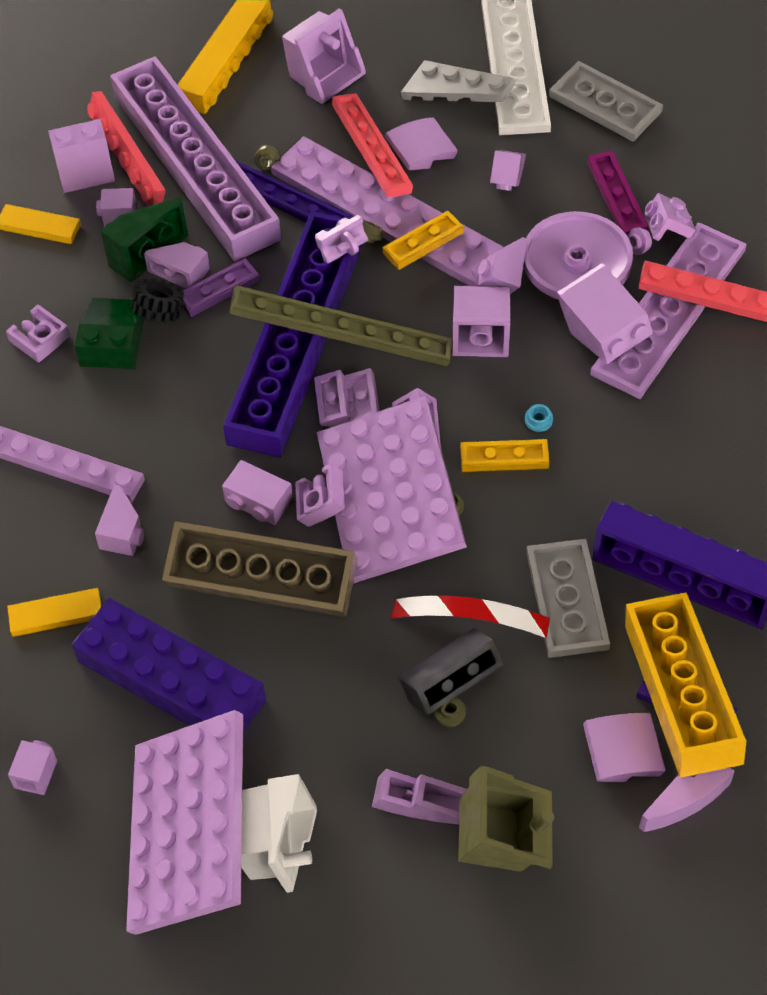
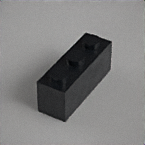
(451, 671)

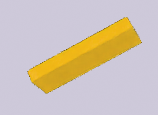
(39, 224)
(423, 240)
(504, 455)
(53, 612)

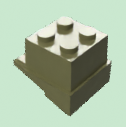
(505, 822)

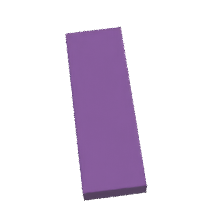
(218, 287)

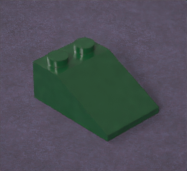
(142, 230)
(109, 334)

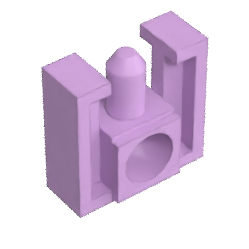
(41, 338)
(316, 501)

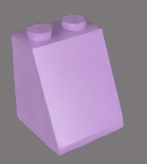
(81, 155)
(603, 314)
(481, 321)

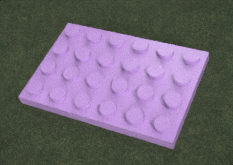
(393, 489)
(186, 824)

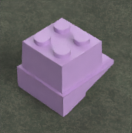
(323, 55)

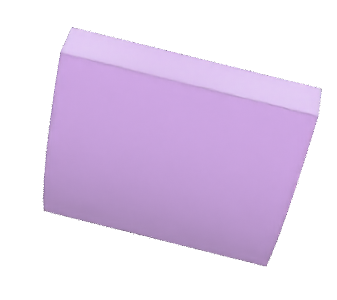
(421, 143)
(345, 397)
(624, 747)

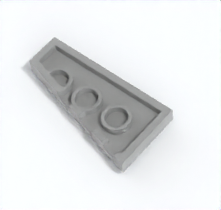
(455, 83)

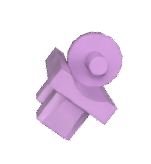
(341, 239)

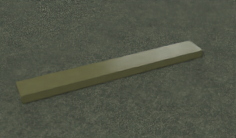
(340, 325)

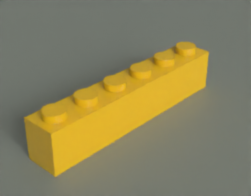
(225, 52)

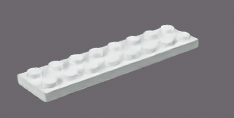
(516, 54)

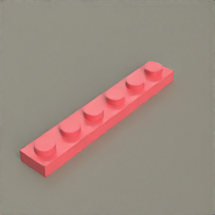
(372, 145)
(126, 150)
(704, 290)

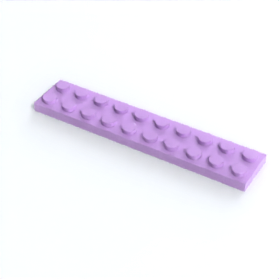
(359, 193)

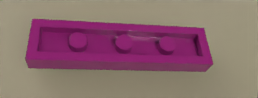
(616, 191)

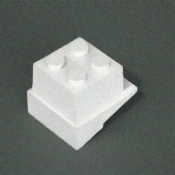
(274, 829)

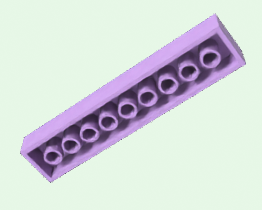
(196, 159)

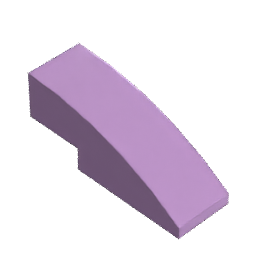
(418, 797)
(685, 798)

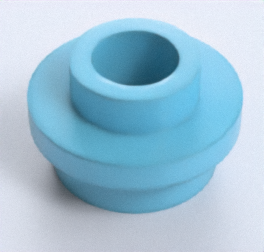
(538, 412)

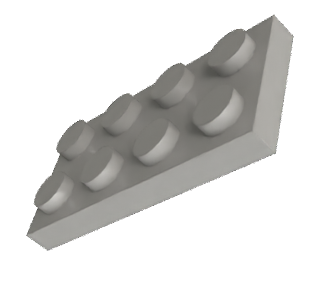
(606, 101)
(569, 597)

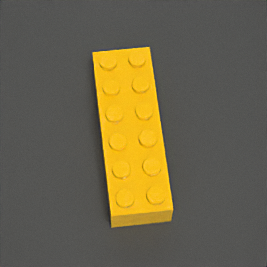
(684, 685)

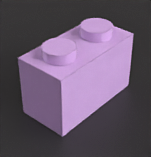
(257, 492)

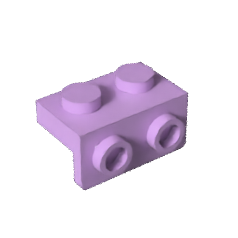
(669, 214)

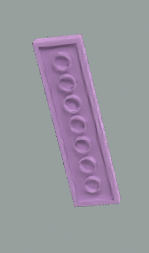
(705, 254)

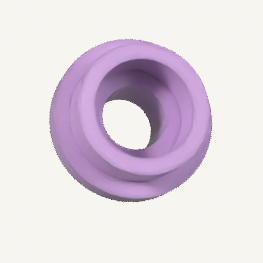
(640, 240)

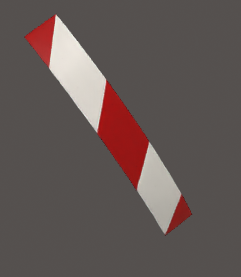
(474, 609)

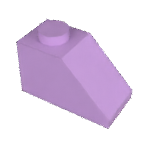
(507, 169)
(178, 263)
(504, 266)
(119, 525)

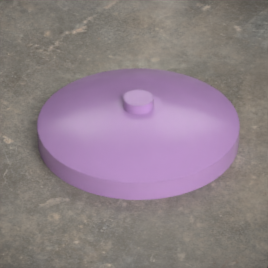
(572, 245)

